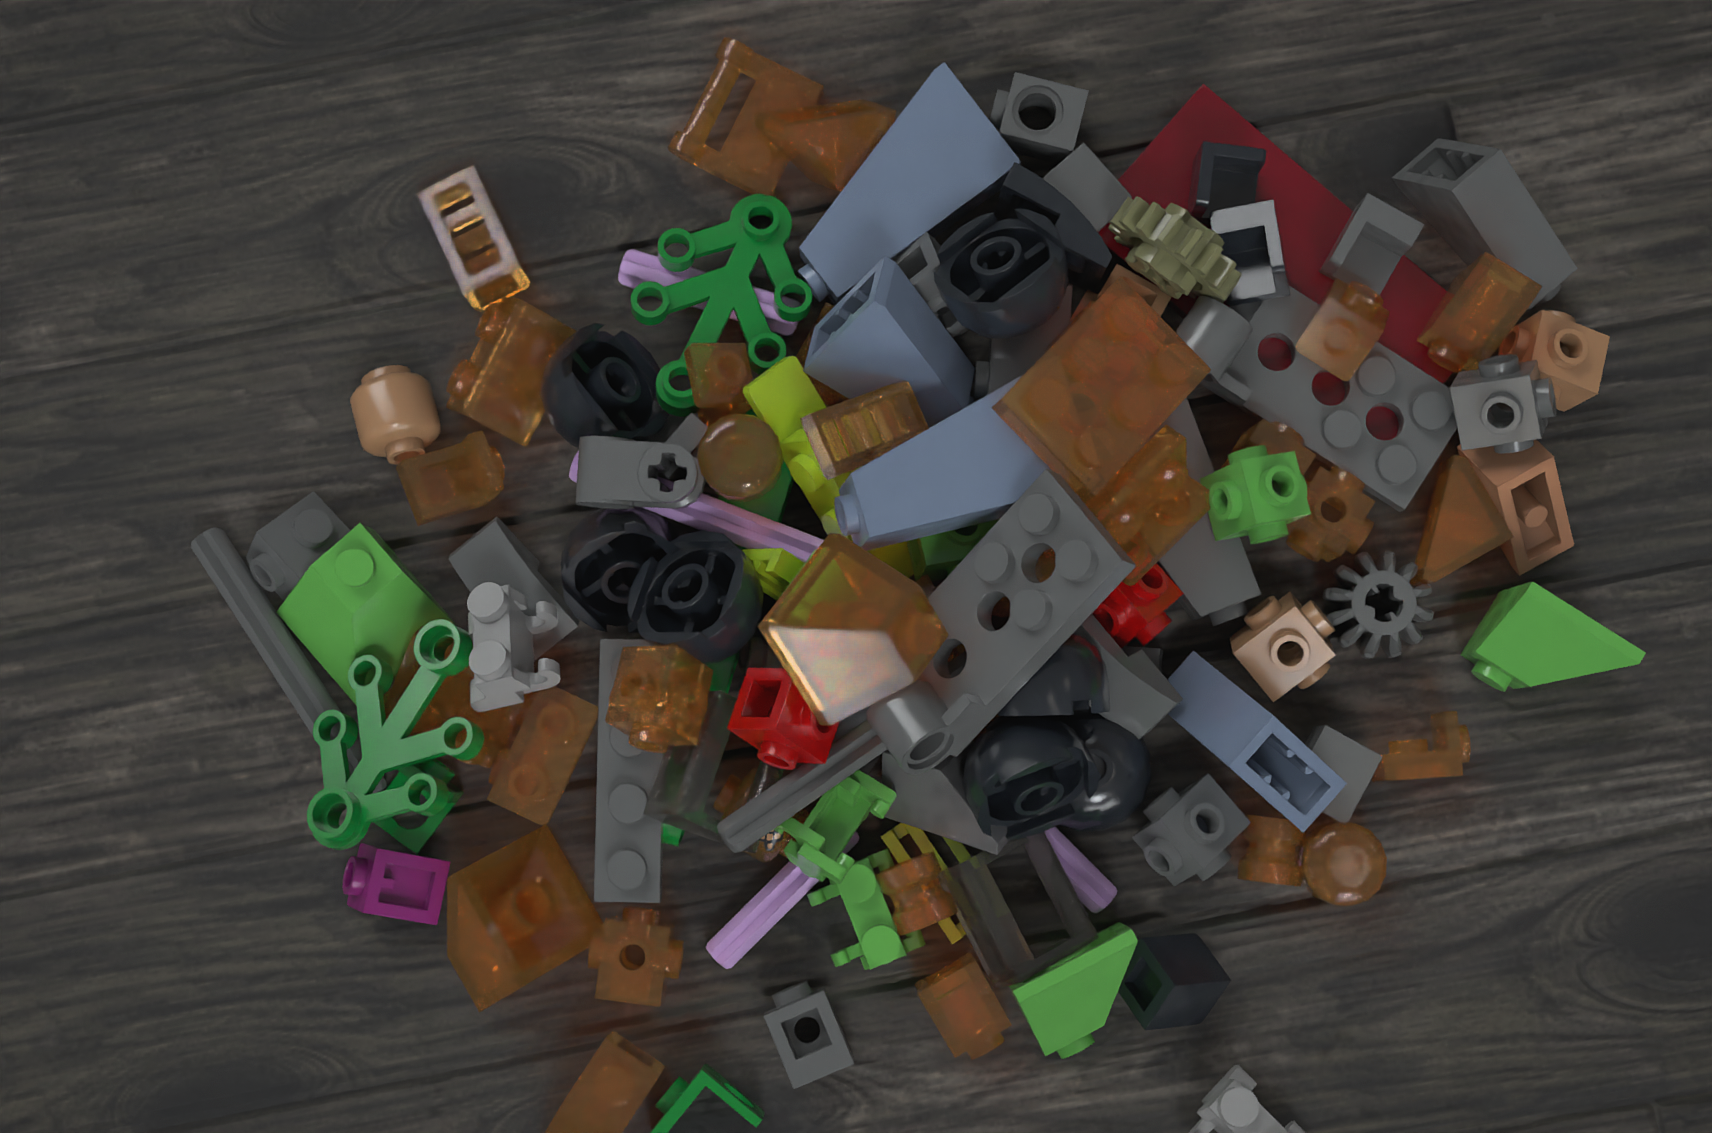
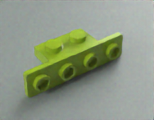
(781, 399)

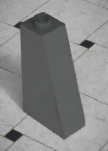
(1207, 571)

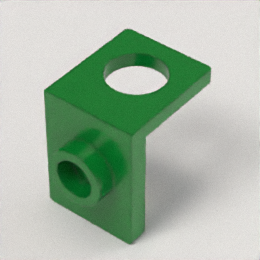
(417, 838)
(682, 1094)

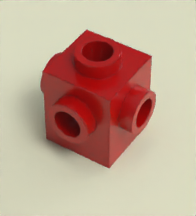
(1139, 608)
(779, 721)

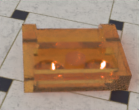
(747, 155)

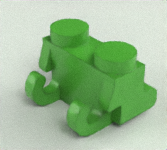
(833, 824)
(868, 914)

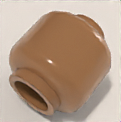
(395, 413)

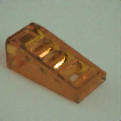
(492, 273)
(867, 425)

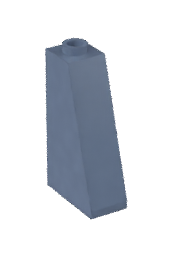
(918, 179)
(939, 480)

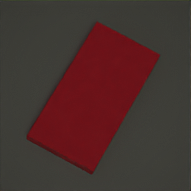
(1309, 227)

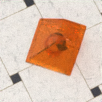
(851, 630)
(516, 917)

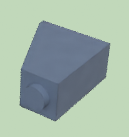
(888, 336)
(1252, 742)

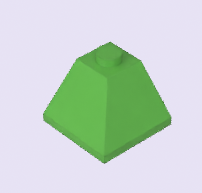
(358, 604)
(1540, 639)
(1076, 992)

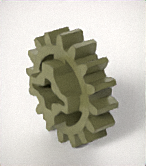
(1174, 250)

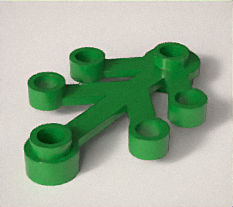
(725, 289)
(386, 742)

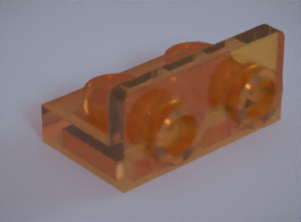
(506, 369)
(1151, 501)

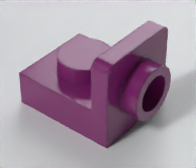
(395, 884)

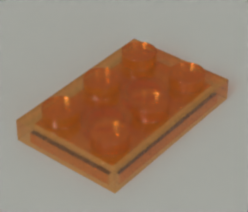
(1101, 389)

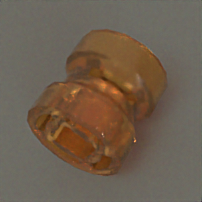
(1271, 851)
(916, 893)

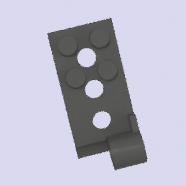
(1338, 433)
(946, 713)

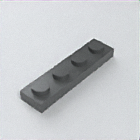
(625, 838)

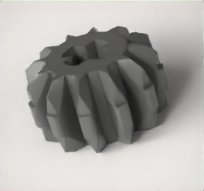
(1394, 591)

